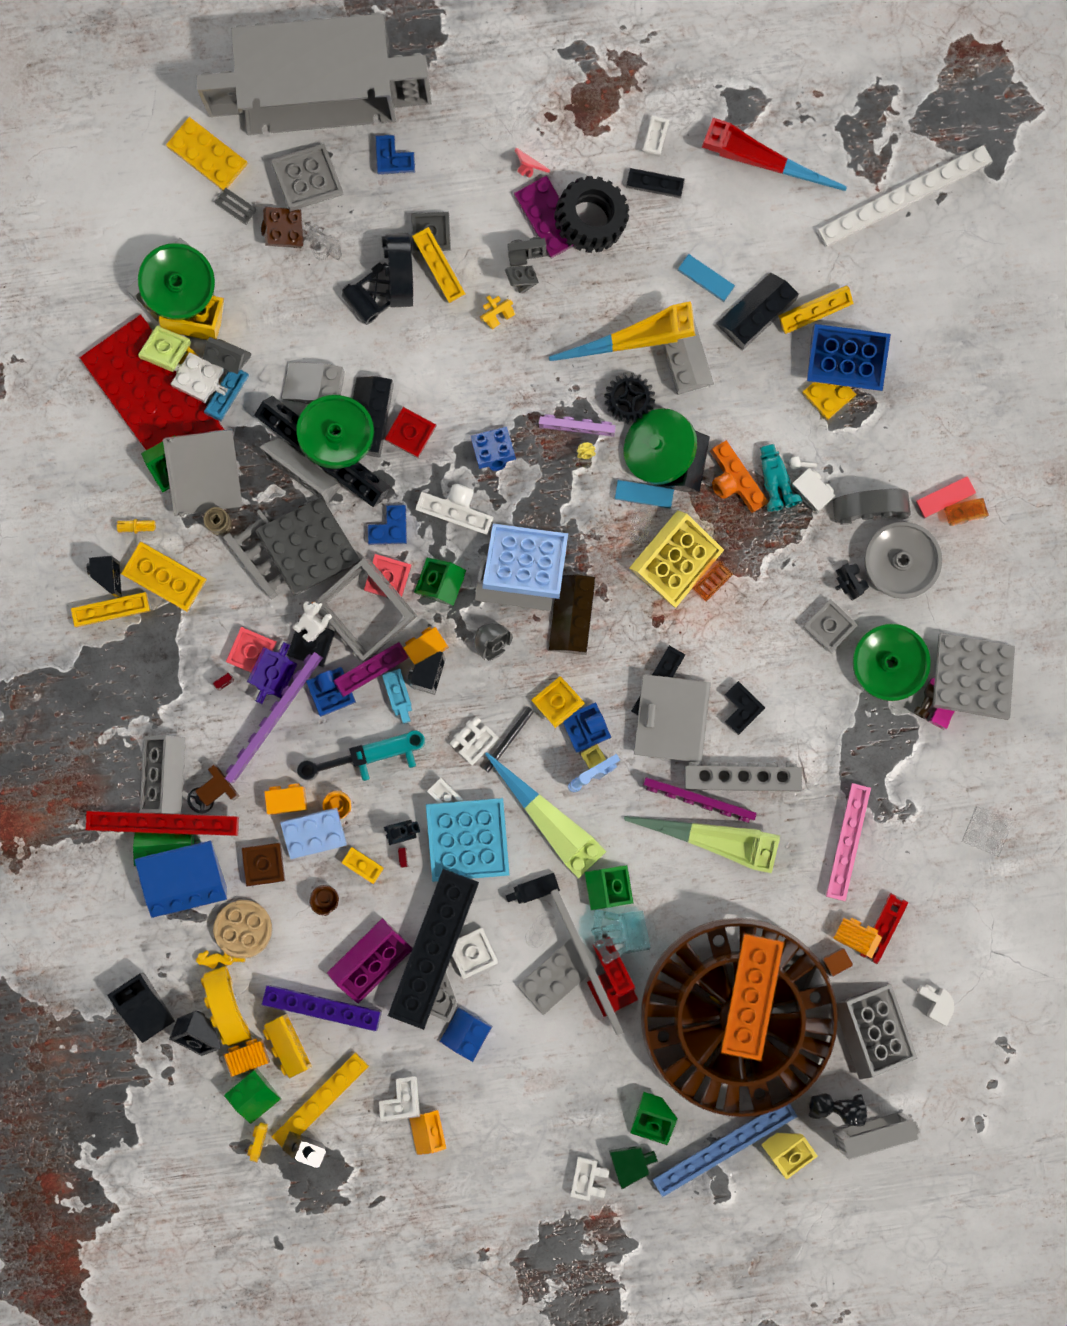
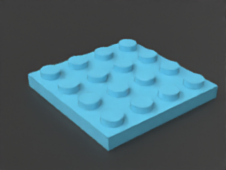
(468, 838)

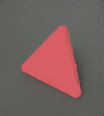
(528, 164)

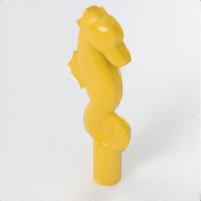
(213, 960)

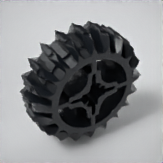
(627, 382)

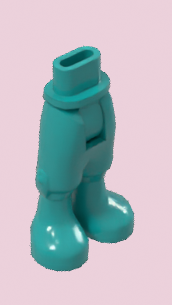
(774, 476)

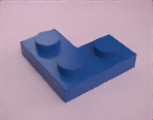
(391, 162)
(394, 531)

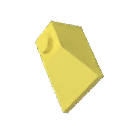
(789, 1152)

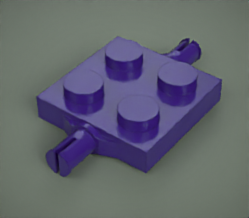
(272, 672)

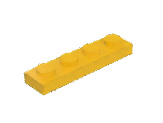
(439, 265)
(816, 309)
(110, 609)

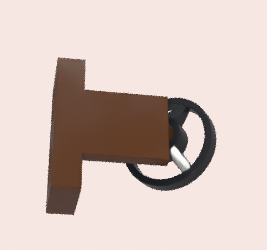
(211, 791)

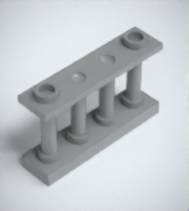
(247, 556)

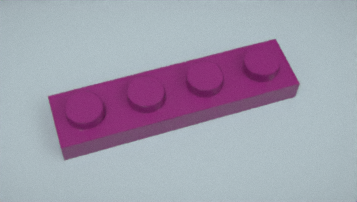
(371, 669)

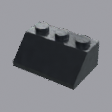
(692, 478)
(427, 673)

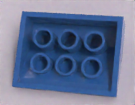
(848, 357)
(181, 879)

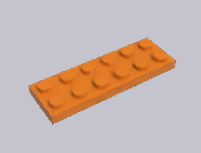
(752, 997)

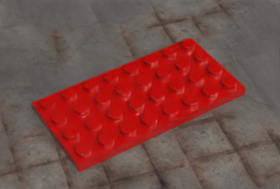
(144, 390)

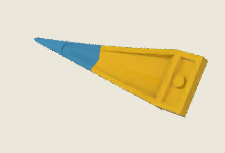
(661, 328)

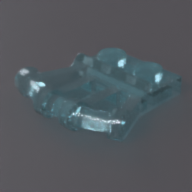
(632, 929)

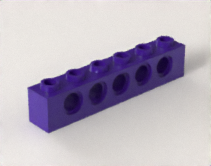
(321, 1008)

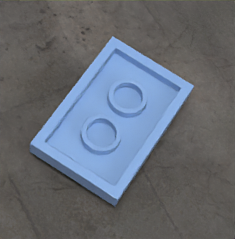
(313, 833)

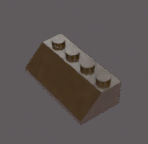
(572, 615)

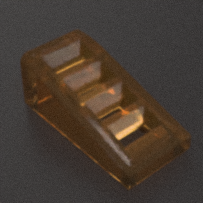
(701, 592)

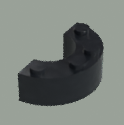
(399, 269)

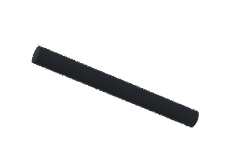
(509, 738)

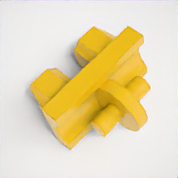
(490, 316)

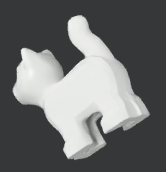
(311, 622)

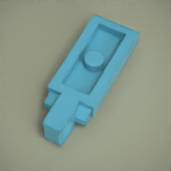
(398, 694)

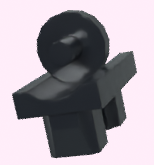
(848, 581)
(401, 831)

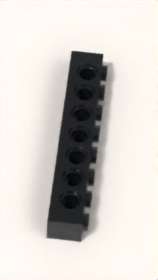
(354, 477)

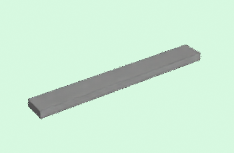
(586, 961)

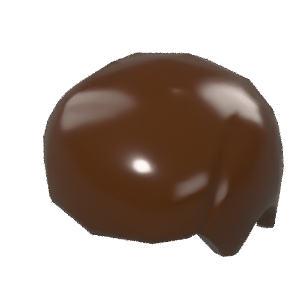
(324, 900)

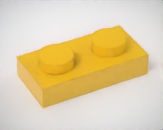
(362, 865)

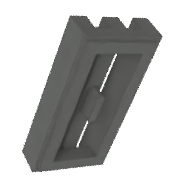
(223, 197)

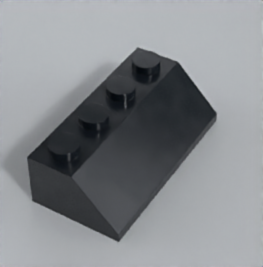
(758, 310)
(375, 396)

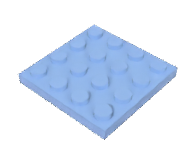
(525, 561)

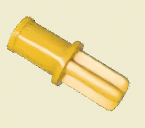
(136, 526)

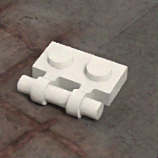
(478, 745)

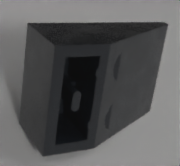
(141, 1007)

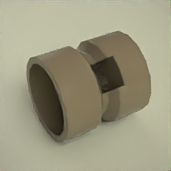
(217, 521)

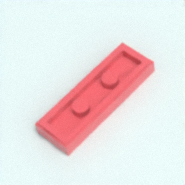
(945, 497)

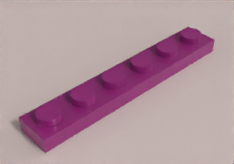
(691, 798)

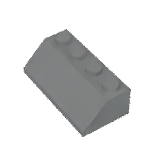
(688, 364)
(509, 598)
(162, 774)

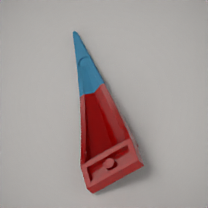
(739, 146)

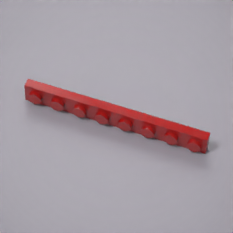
(162, 823)

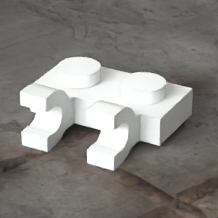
(584, 1179)

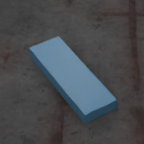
(706, 278)
(220, 404)
(644, 494)

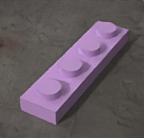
(584, 426)

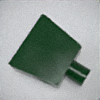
(631, 1164)

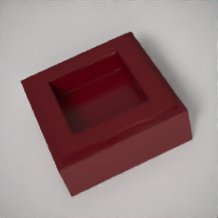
(223, 681)
(403, 858)

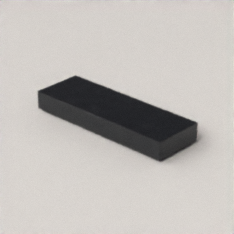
(655, 183)

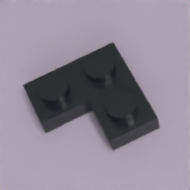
(747, 707)

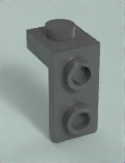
(523, 277)

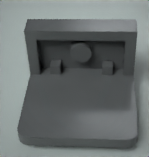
(225, 355)

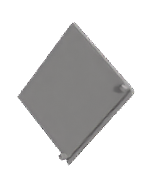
(202, 472)
(672, 718)

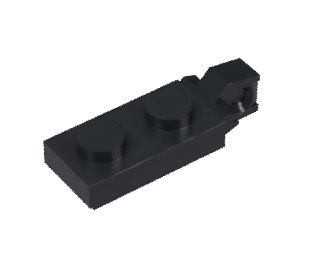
(534, 889)

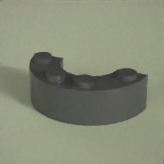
(872, 503)

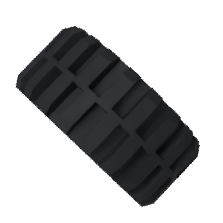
(598, 193)

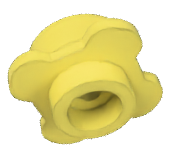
(586, 451)

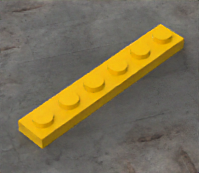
(322, 1098)

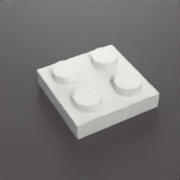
(474, 953)

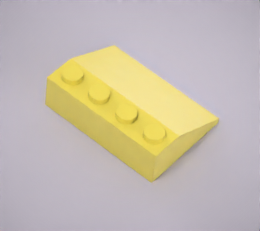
(676, 558)

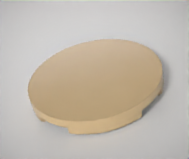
(242, 929)

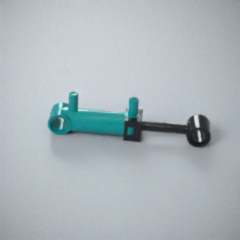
(369, 753)

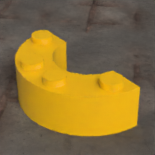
(224, 1007)

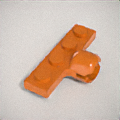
(735, 478)

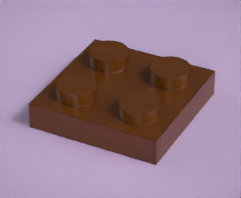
(263, 864)

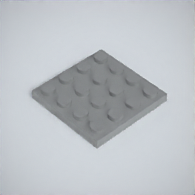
(974, 676)

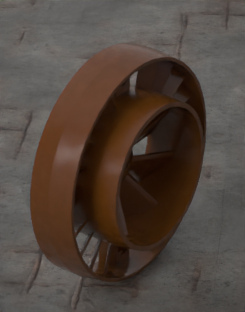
(702, 1040)

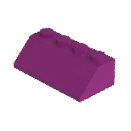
(369, 961)

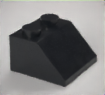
(106, 572)
(195, 1033)

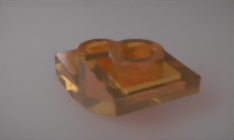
(966, 511)

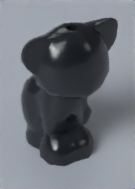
(851, 1111)

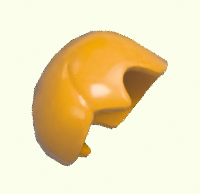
(338, 800)

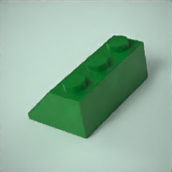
(153, 843)

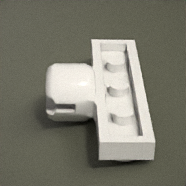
(456, 509)

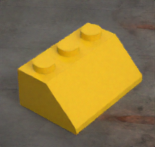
(201, 326)
(287, 1046)

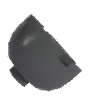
(491, 640)

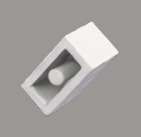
(813, 490)

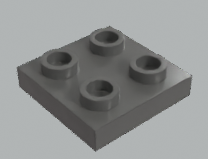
(521, 250)

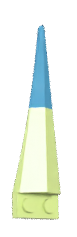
(571, 842)

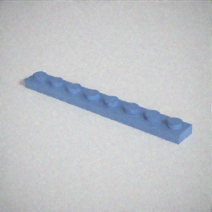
(722, 1149)

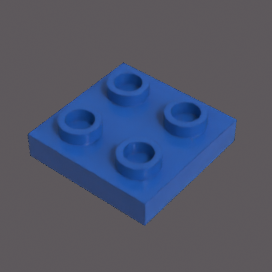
(493, 448)
(326, 694)
(586, 728)

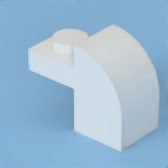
(942, 1005)

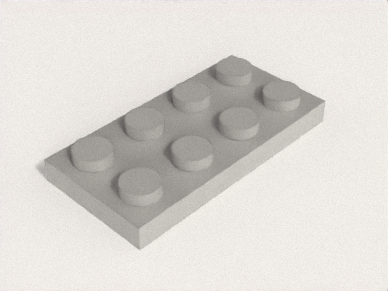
(556, 977)

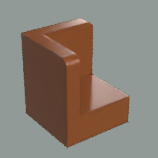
(837, 962)

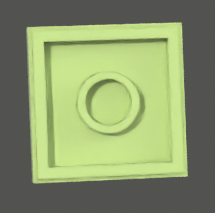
(164, 348)

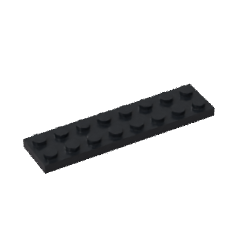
(433, 949)

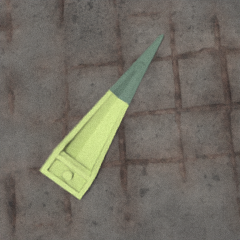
(742, 845)

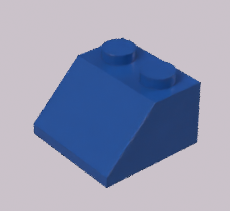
(465, 1034)

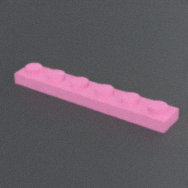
(848, 842)

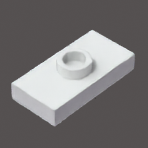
(655, 136)

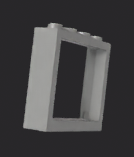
(335, 623)
(876, 1135)

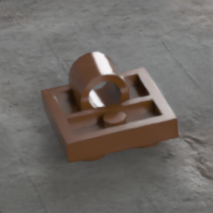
(282, 227)

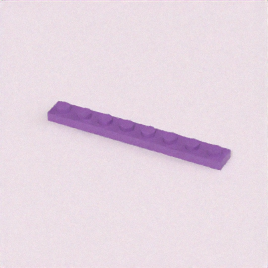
(268, 724)

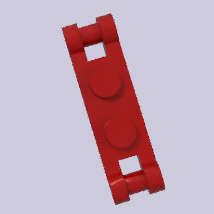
(887, 924)

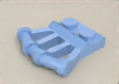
(596, 772)

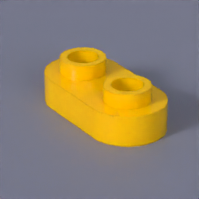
(259, 1133)

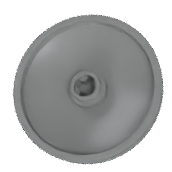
(903, 560)

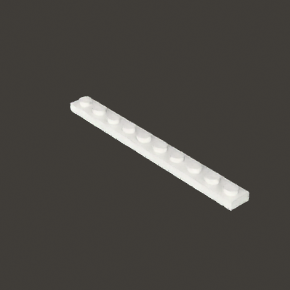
(904, 196)

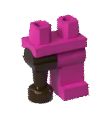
(940, 717)

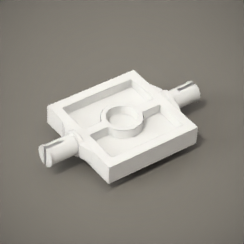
(198, 378)

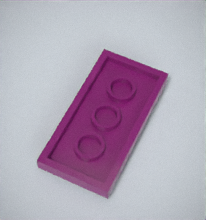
(539, 205)

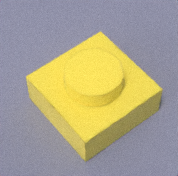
(593, 756)

